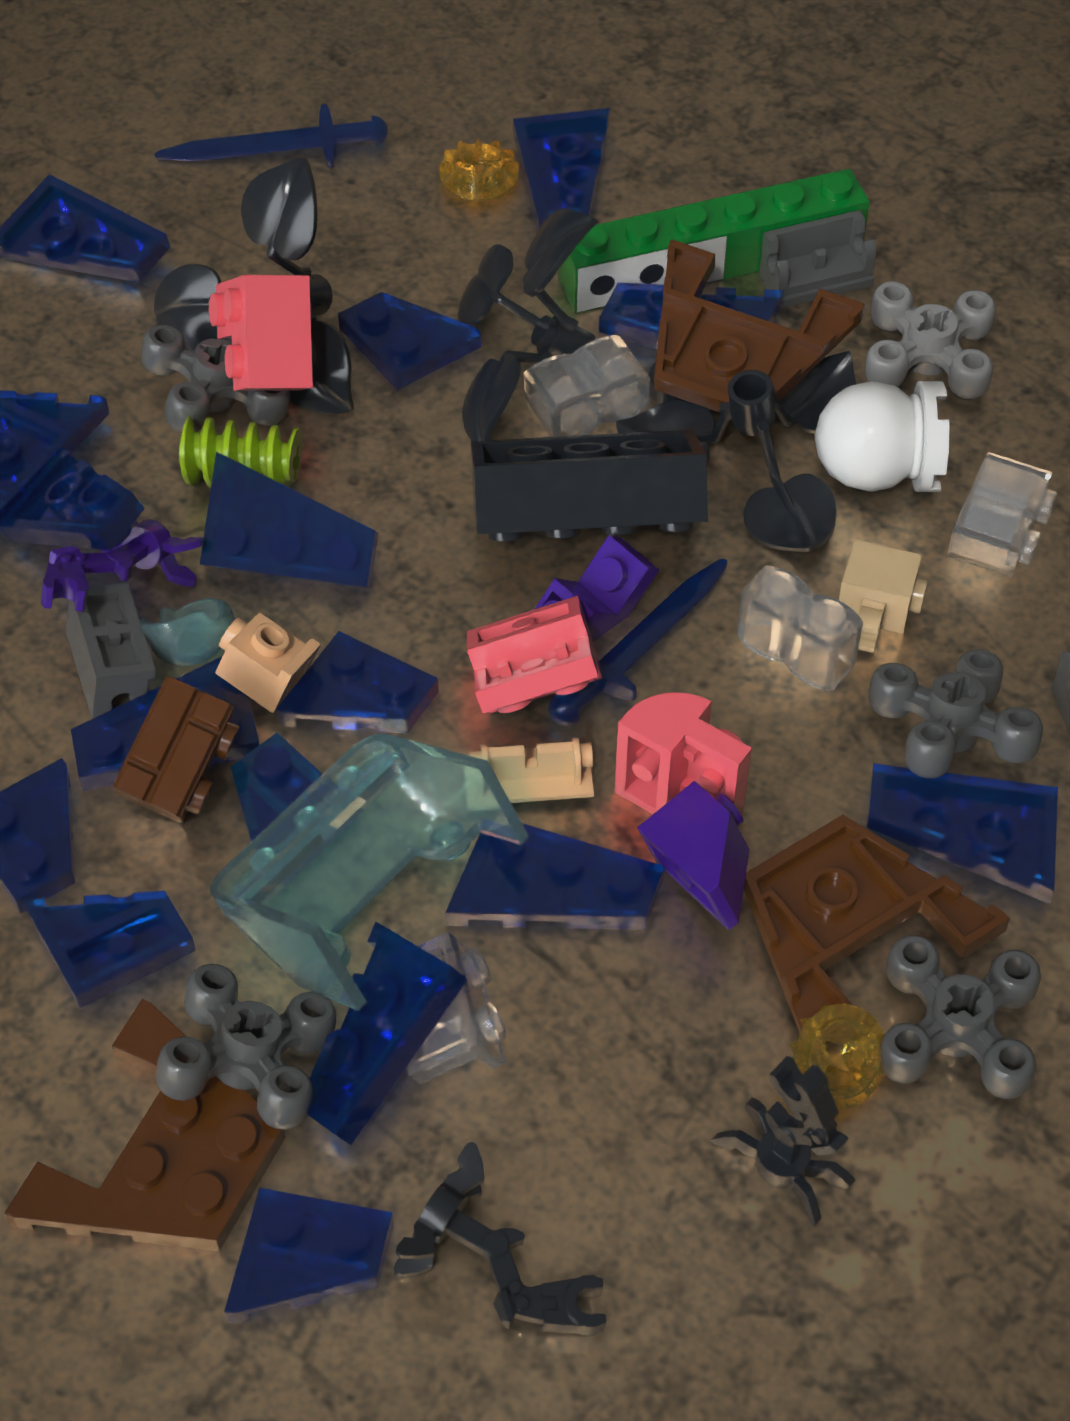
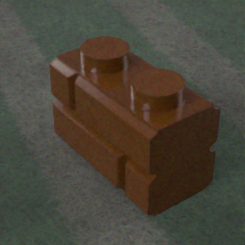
(176, 750)

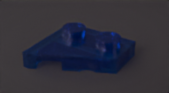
(406, 338)
(359, 690)
(110, 940)
(305, 1251)

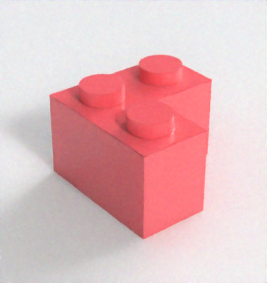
(268, 331)

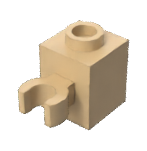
(881, 589)

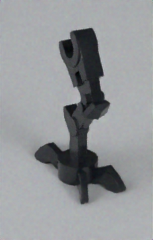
(785, 1148)
(546, 1304)

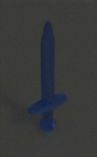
(324, 136)
(566, 708)

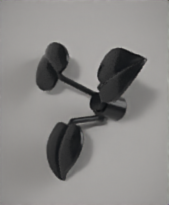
(283, 214)
(551, 336)
(789, 514)

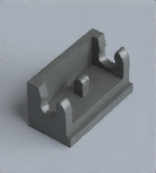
(818, 256)
(109, 647)

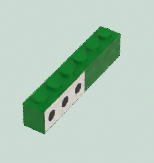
(727, 226)

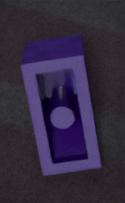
(701, 849)

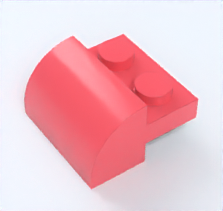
(532, 656)
(669, 745)

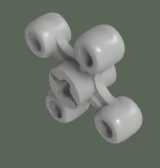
(931, 339)

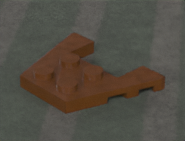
(709, 344)
(841, 894)
(179, 1173)

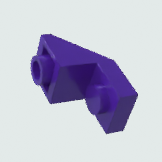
(607, 587)

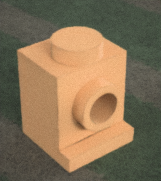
(264, 659)

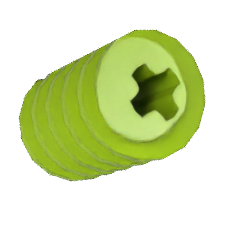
(268, 457)

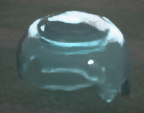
(189, 633)

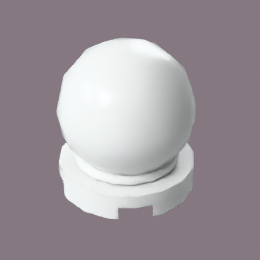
(879, 436)

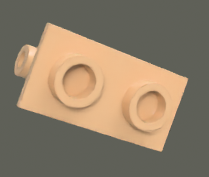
(542, 772)

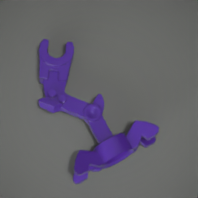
(144, 547)

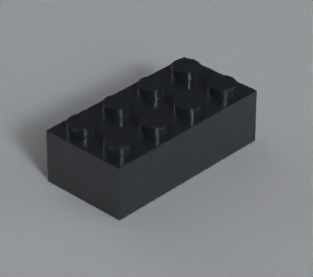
(589, 484)

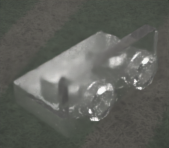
(471, 1023)

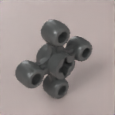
(208, 385)
(955, 713)
(960, 1016)
(246, 1046)

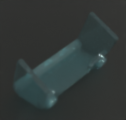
(347, 843)

